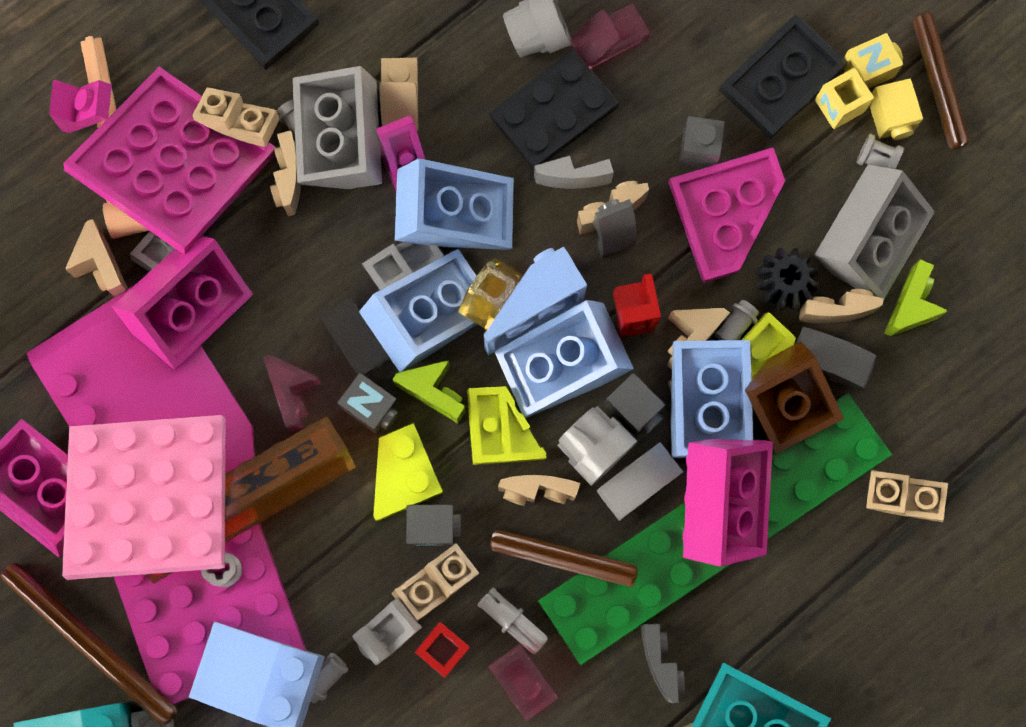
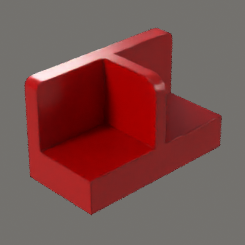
(636, 308)

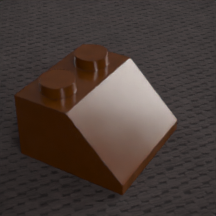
(792, 397)

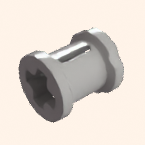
(879, 153)
(229, 577)

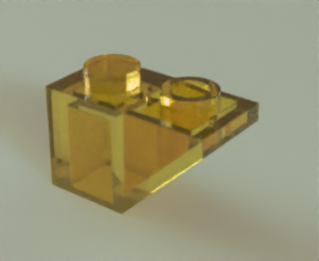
(489, 292)

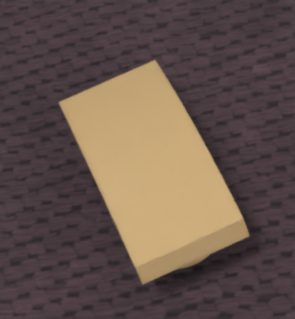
(230, 116)
(287, 190)
(627, 190)
(851, 306)
(525, 487)
(907, 496)
(436, 582)

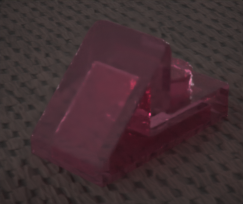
(609, 35)
(285, 382)
(523, 682)

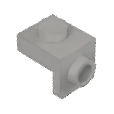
(386, 632)

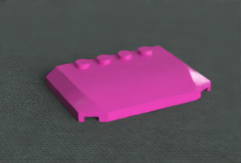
(109, 376)

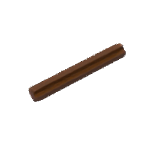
(941, 81)
(564, 558)

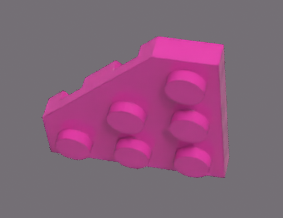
(726, 208)

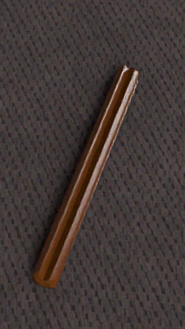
(89, 644)

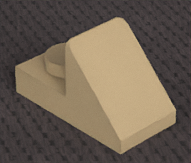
(399, 89)
(94, 253)
(696, 324)

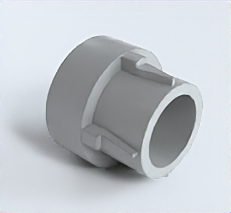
(537, 27)
(595, 444)

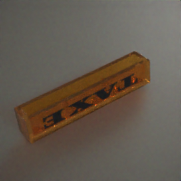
(281, 478)

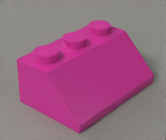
(183, 301)
(34, 485)
(727, 500)

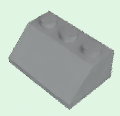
(337, 129)
(875, 230)

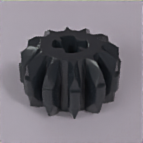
(800, 273)

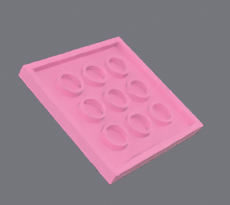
(145, 497)

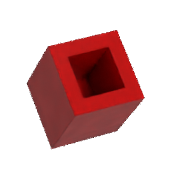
(442, 649)

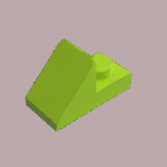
(910, 309)
(423, 385)

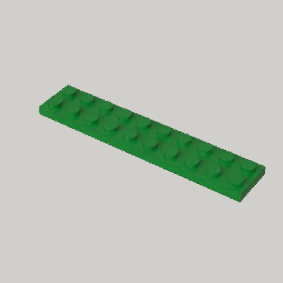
(598, 612)

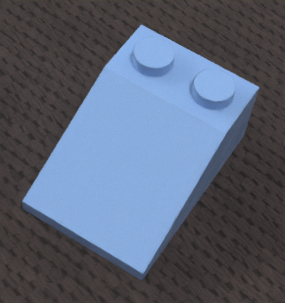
(453, 206)
(543, 293)
(421, 310)
(563, 358)
(710, 393)
(256, 677)

